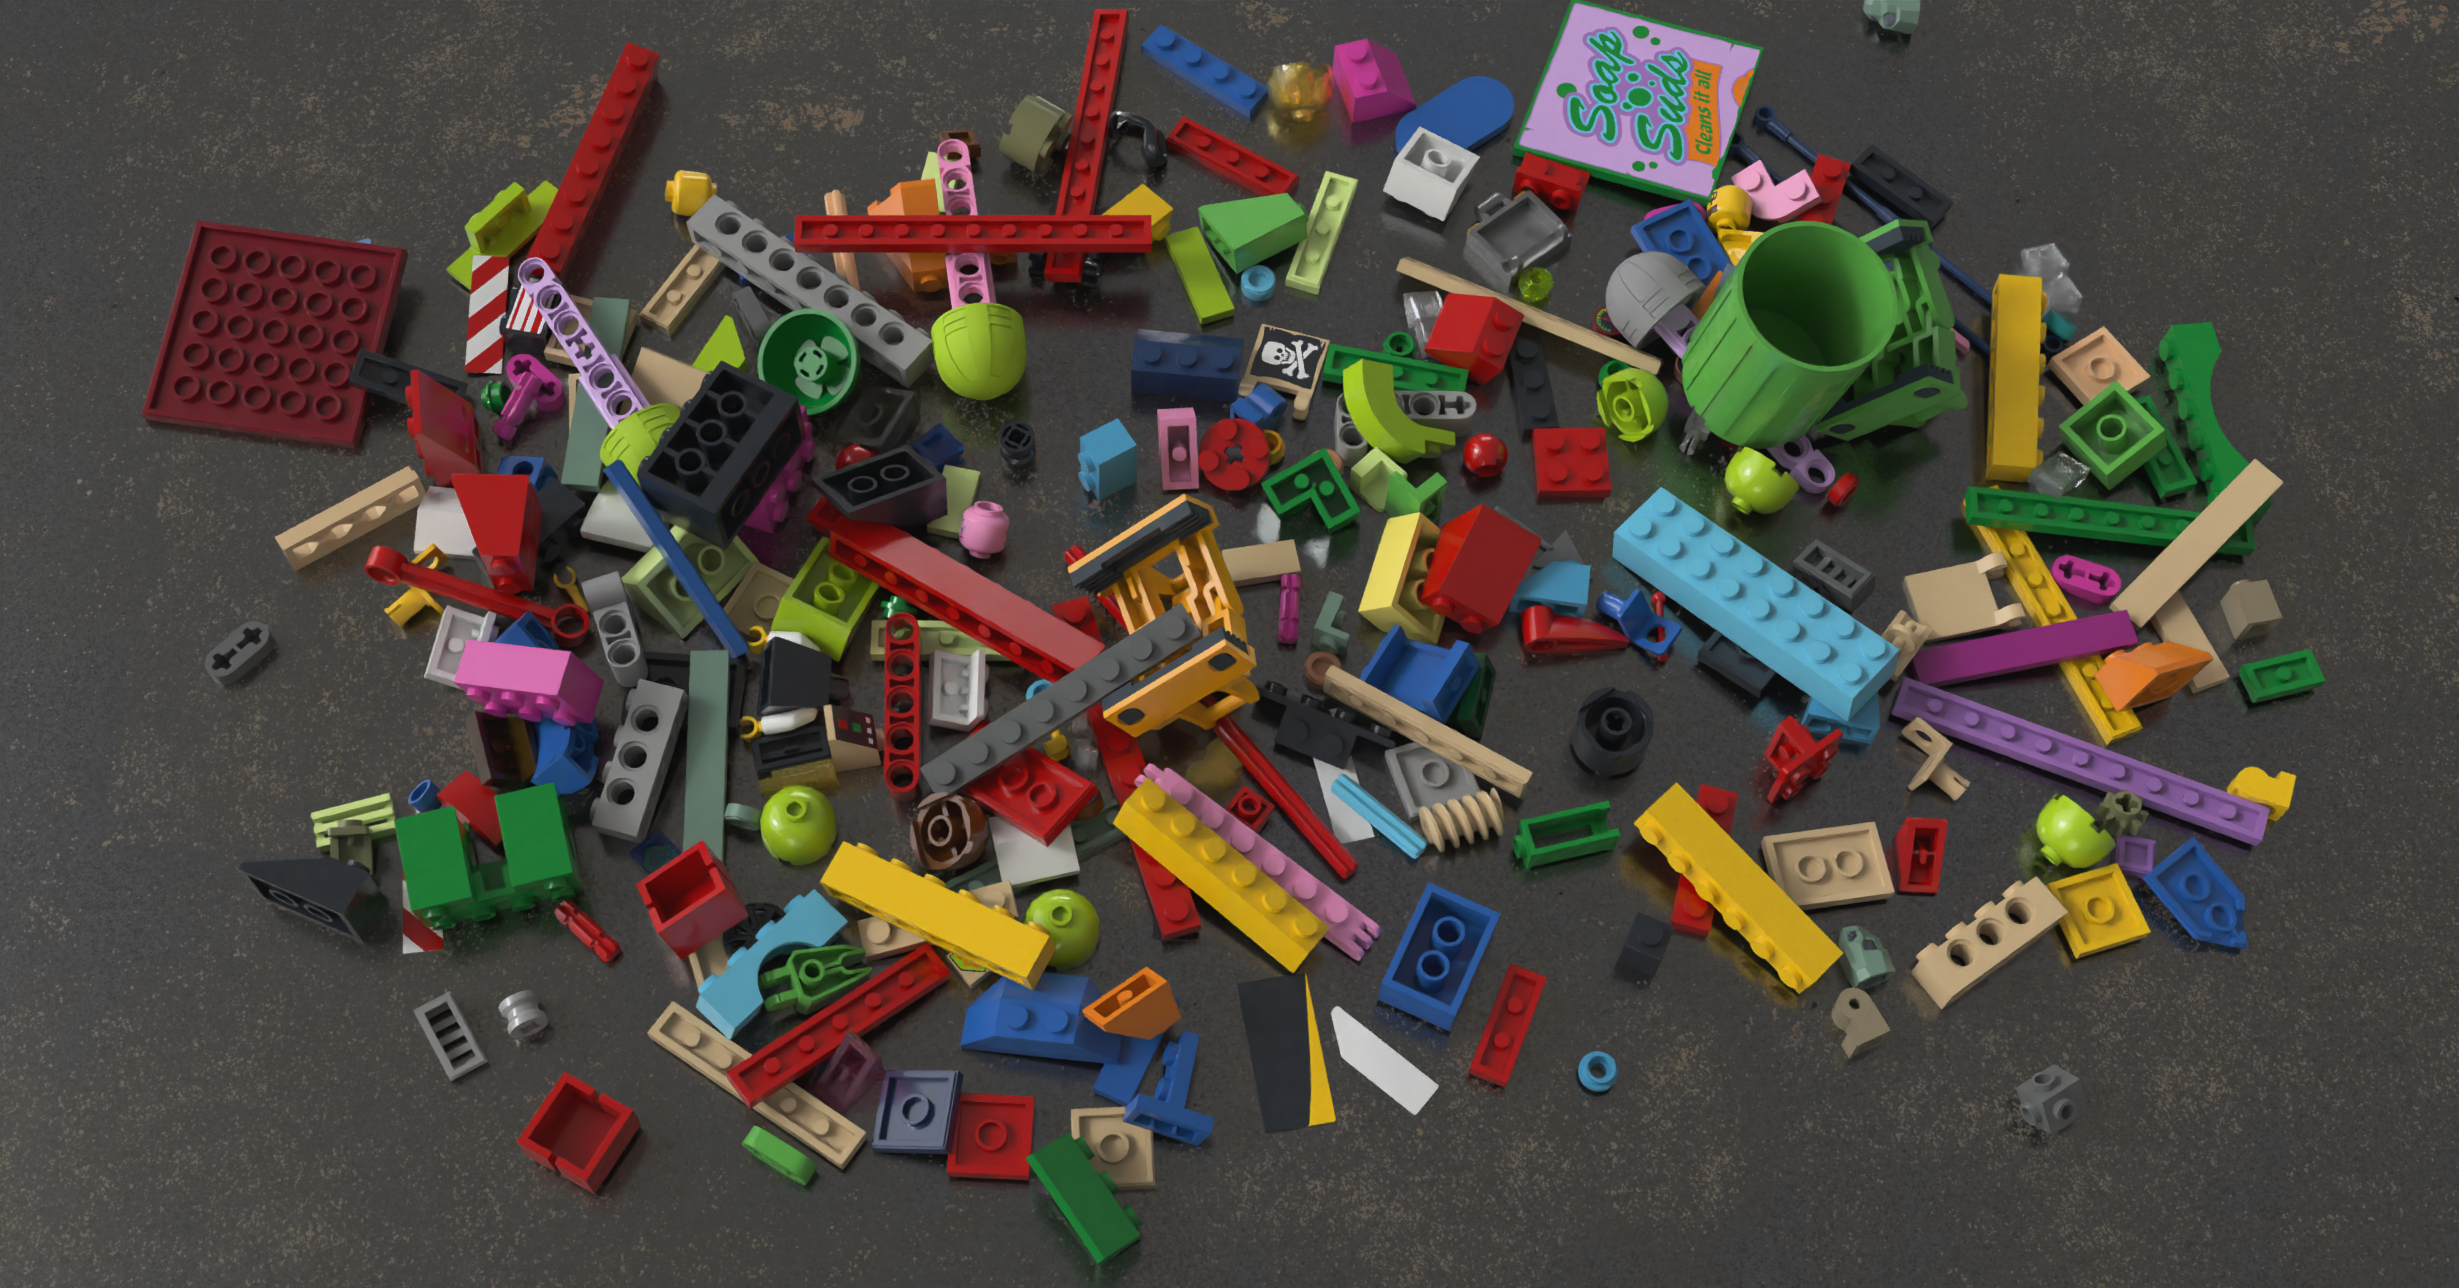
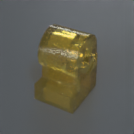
(1216, 772)

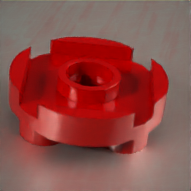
(1215, 462)

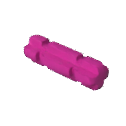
(517, 406)
(1289, 608)

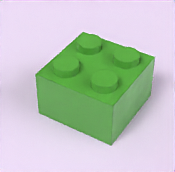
(2112, 435)

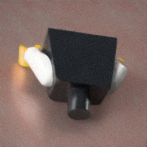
(792, 682)

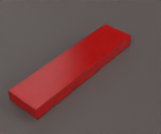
(1230, 159)

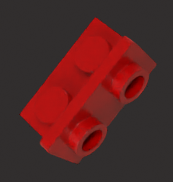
(1551, 181)

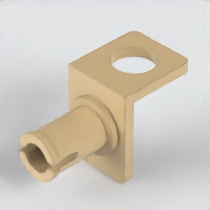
(1934, 766)

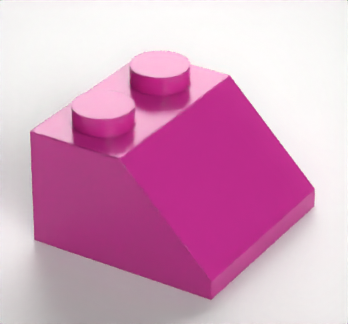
(1371, 81)

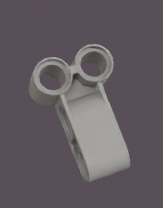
(612, 614)

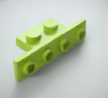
(504, 226)

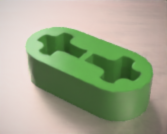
(779, 1155)

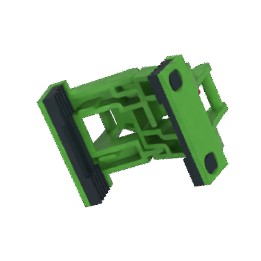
(1922, 333)

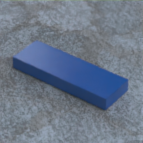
(1123, 1080)

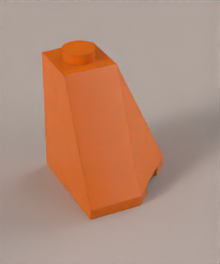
(920, 270)

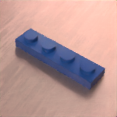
(1205, 71)

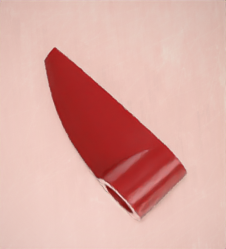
(1560, 633)

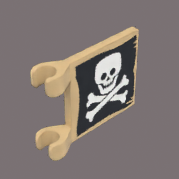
(1287, 364)

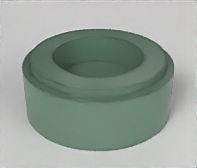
(743, 816)

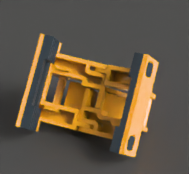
(1214, 662)

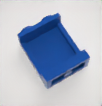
(1421, 673)

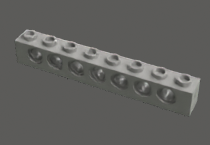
(710, 231)

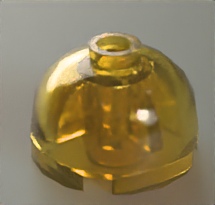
(1300, 90)

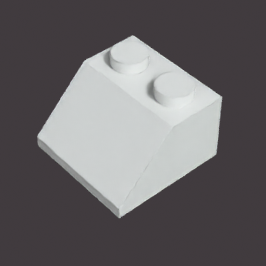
(1430, 173)

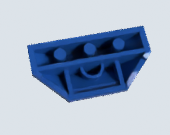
(1040, 1021)

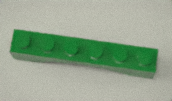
(2190, 360)

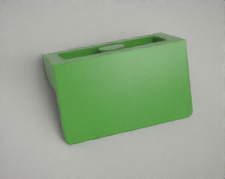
(1405, 499)

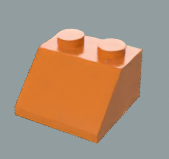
(2149, 673)

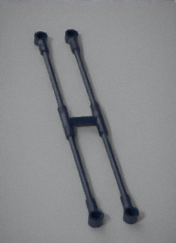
(1884, 214)

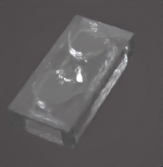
(2058, 475)

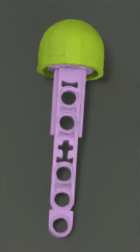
(632, 434)

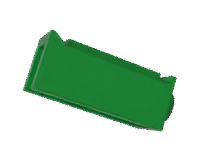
(1562, 822)

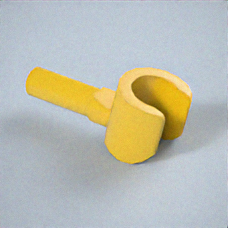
(572, 590)
(1056, 747)

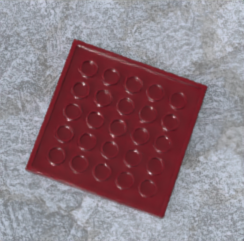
(273, 333)

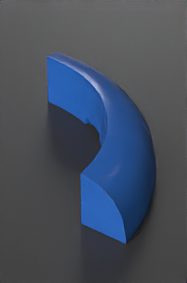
(563, 750)

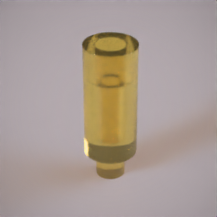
(814, 774)

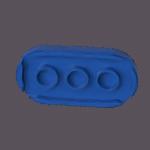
(1462, 114)

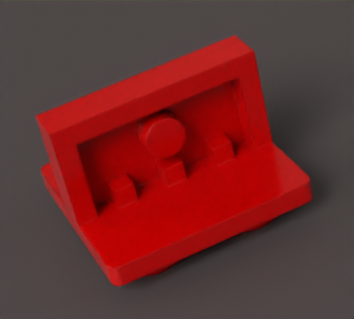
(1798, 757)

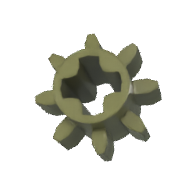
(2122, 813)

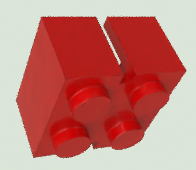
(692, 900)
(577, 1136)

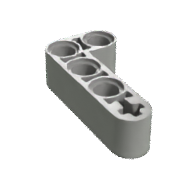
(1455, 406)

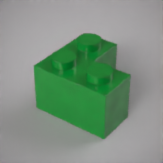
(1314, 482)

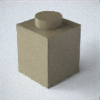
(2250, 609)

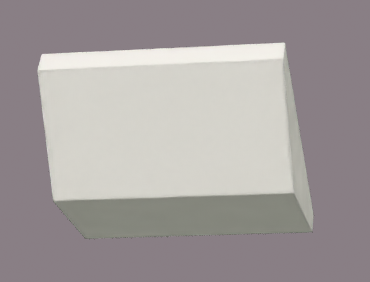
(443, 524)
(1029, 861)

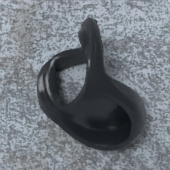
(1153, 144)

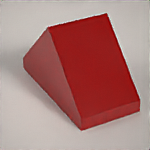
(1920, 854)

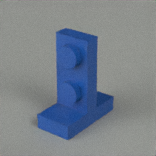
(1167, 1109)

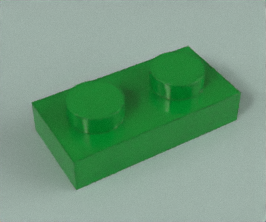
(2281, 676)

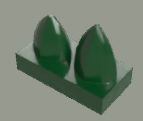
(1473, 705)

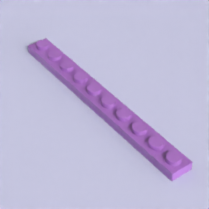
(2081, 761)

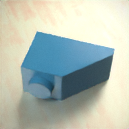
(1559, 586)

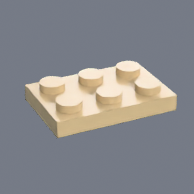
(1829, 865)

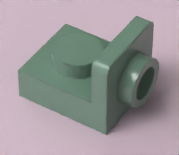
(1328, 626)

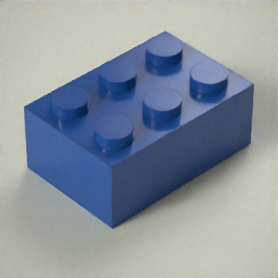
(1438, 956)

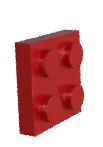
(1571, 462)
(992, 1137)

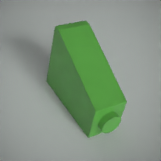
(1253, 228)

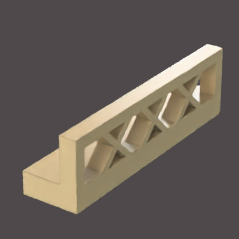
(351, 518)

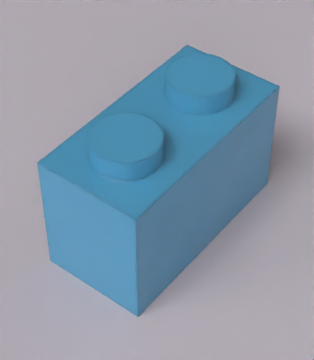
(1107, 460)

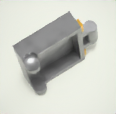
(1517, 235)

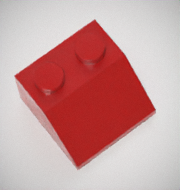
(1474, 334)

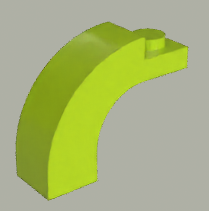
(1380, 419)

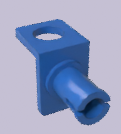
(1638, 620)

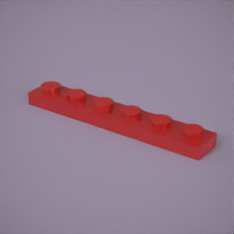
(823, 1033)

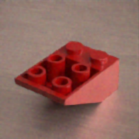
(443, 430)

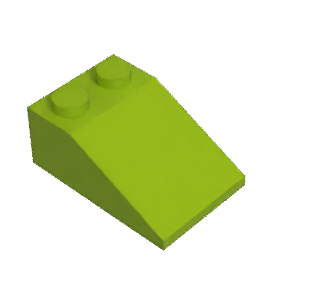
(826, 602)

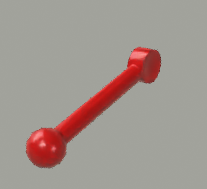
(1659, 599)

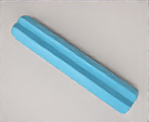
(1379, 816)

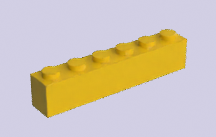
(2015, 378)
(1220, 875)
(1738, 888)
(938, 914)

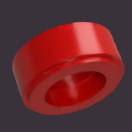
(1843, 489)

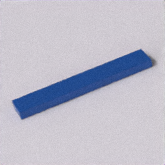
(676, 558)

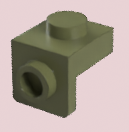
(352, 842)

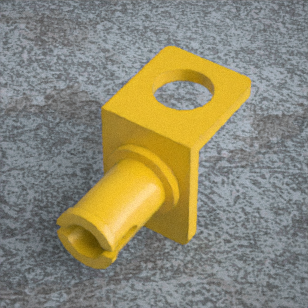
(416, 598)

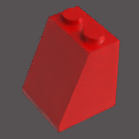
(504, 525)
(1477, 568)

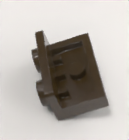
(503, 749)

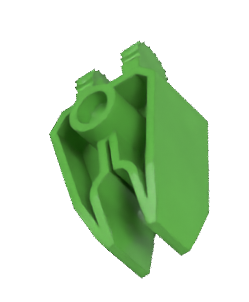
(815, 978)

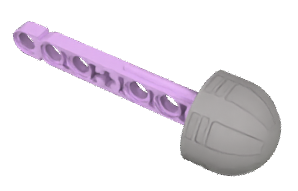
(1653, 299)

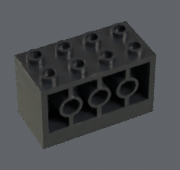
(722, 454)

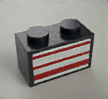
(524, 326)

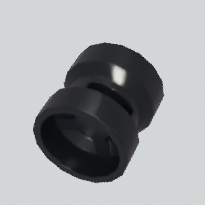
(1017, 445)

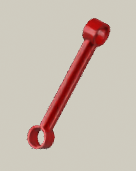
(393, 568)

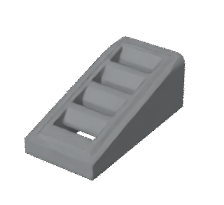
(437, 1007)

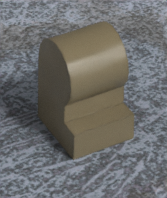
(1860, 1020)

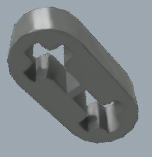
(751, 313)
(239, 652)

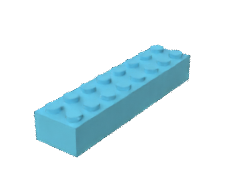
(1755, 604)

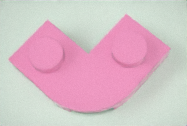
(1779, 201)

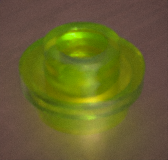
(1532, 290)

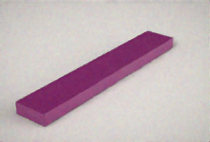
(2024, 649)

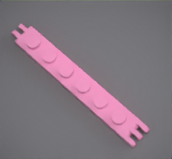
(1345, 921)

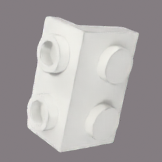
(451, 639)
(957, 690)

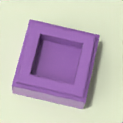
(2134, 855)

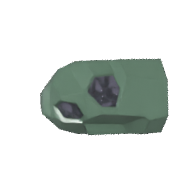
(1894, 14)
(1864, 958)

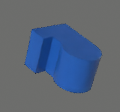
(1261, 407)
(536, 467)

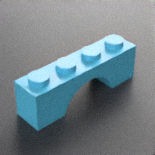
(735, 995)

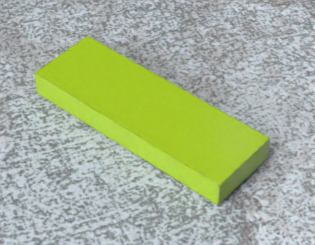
(1199, 275)

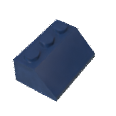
(1186, 365)

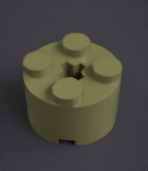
(1036, 134)

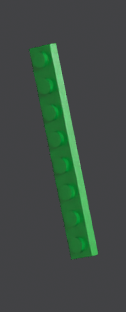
(2090, 518)

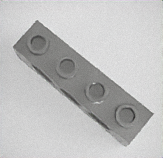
(634, 819)

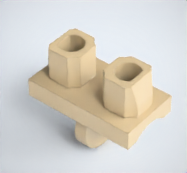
(1907, 637)

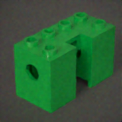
(450, 886)

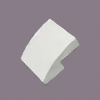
(614, 523)

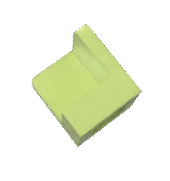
(1371, 478)

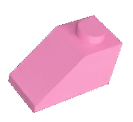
(1178, 448)

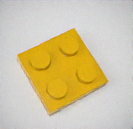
(2099, 910)

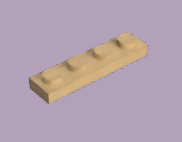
(885, 940)

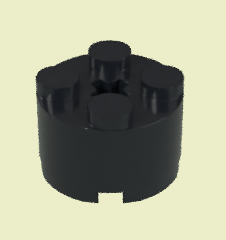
(1612, 731)

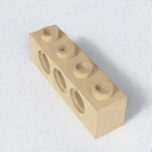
(1947, 980)

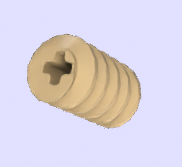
(1462, 819)

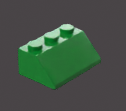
(1086, 1197)

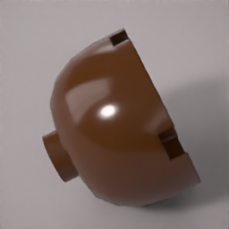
(948, 831)

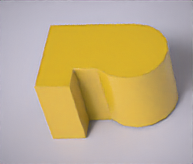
(2258, 787)

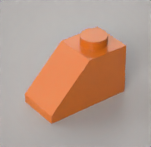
(1136, 1007)

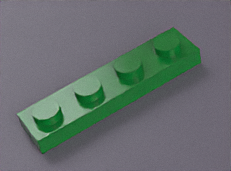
(1407, 373)

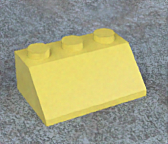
(1399, 577)

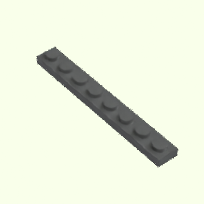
(1062, 702)

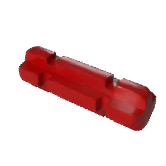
(587, 930)

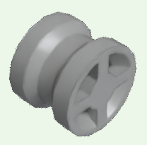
(523, 1014)

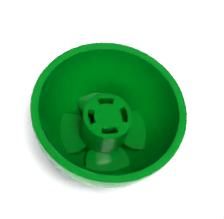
(798, 350)

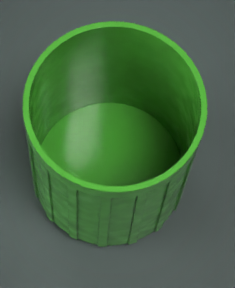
(1788, 334)

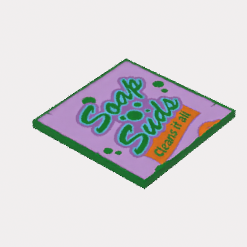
(1639, 101)

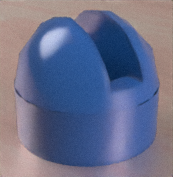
(424, 797)

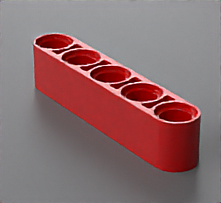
(903, 724)

